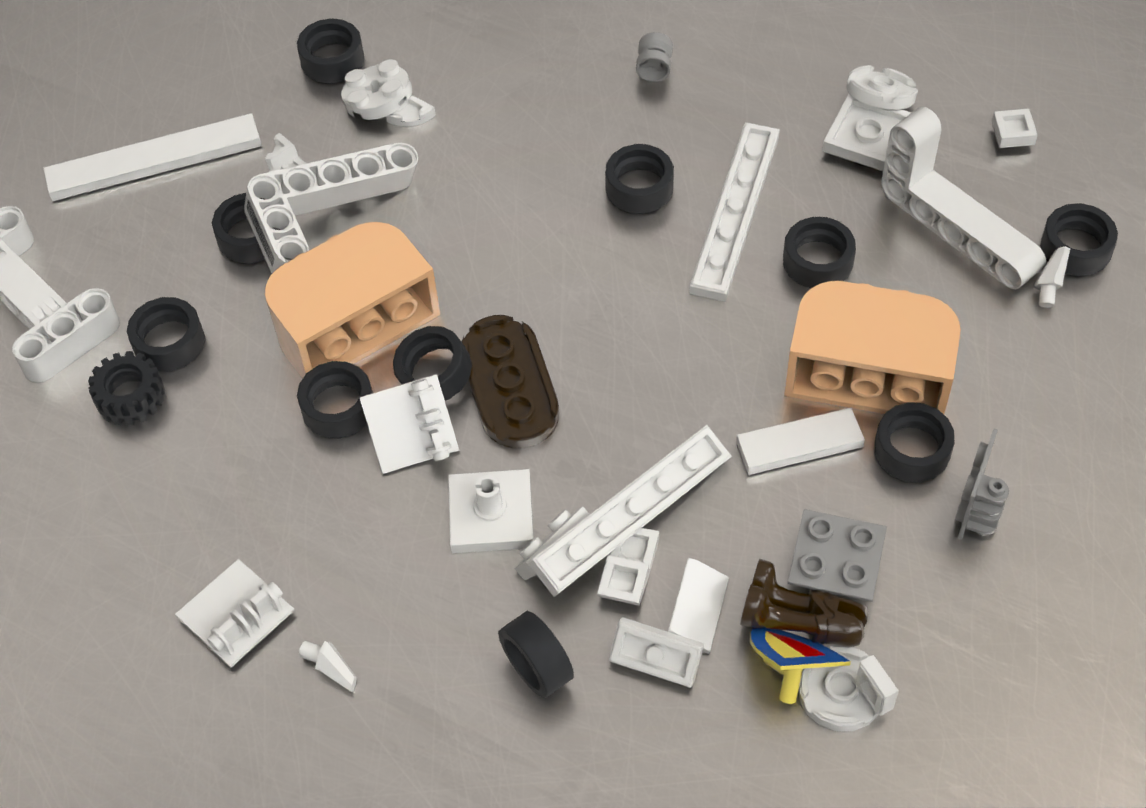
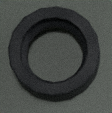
(329, 32)
(639, 199)
(1084, 218)
(818, 230)
(237, 249)
(159, 312)
(428, 340)
(327, 376)
(914, 416)
(536, 654)

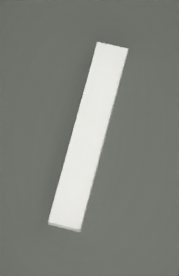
(151, 157)
(734, 212)
(629, 511)

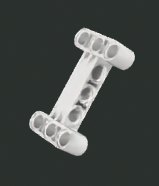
(57, 329)

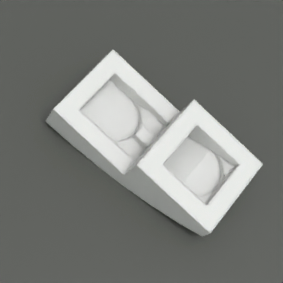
(629, 567)

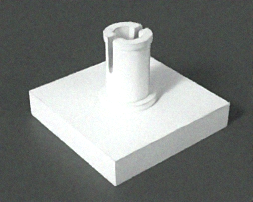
(490, 511)

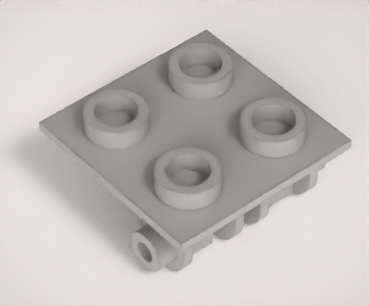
(982, 496)
(837, 555)

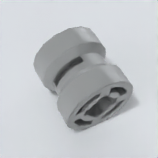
(654, 57)

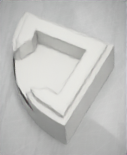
(412, 113)

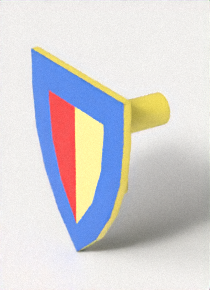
(790, 655)

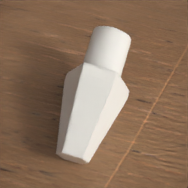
(1052, 277)
(329, 662)

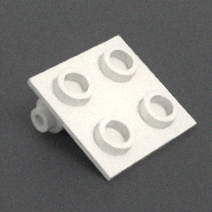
(409, 424)
(235, 612)

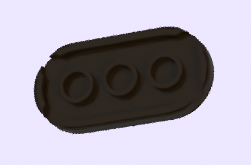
(510, 382)

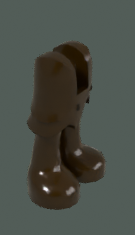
(818, 613)

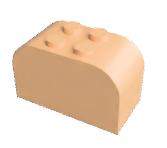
(350, 296)
(872, 348)

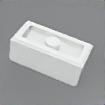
(699, 603)

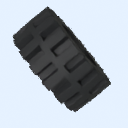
(133, 405)

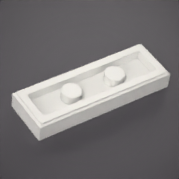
(800, 441)

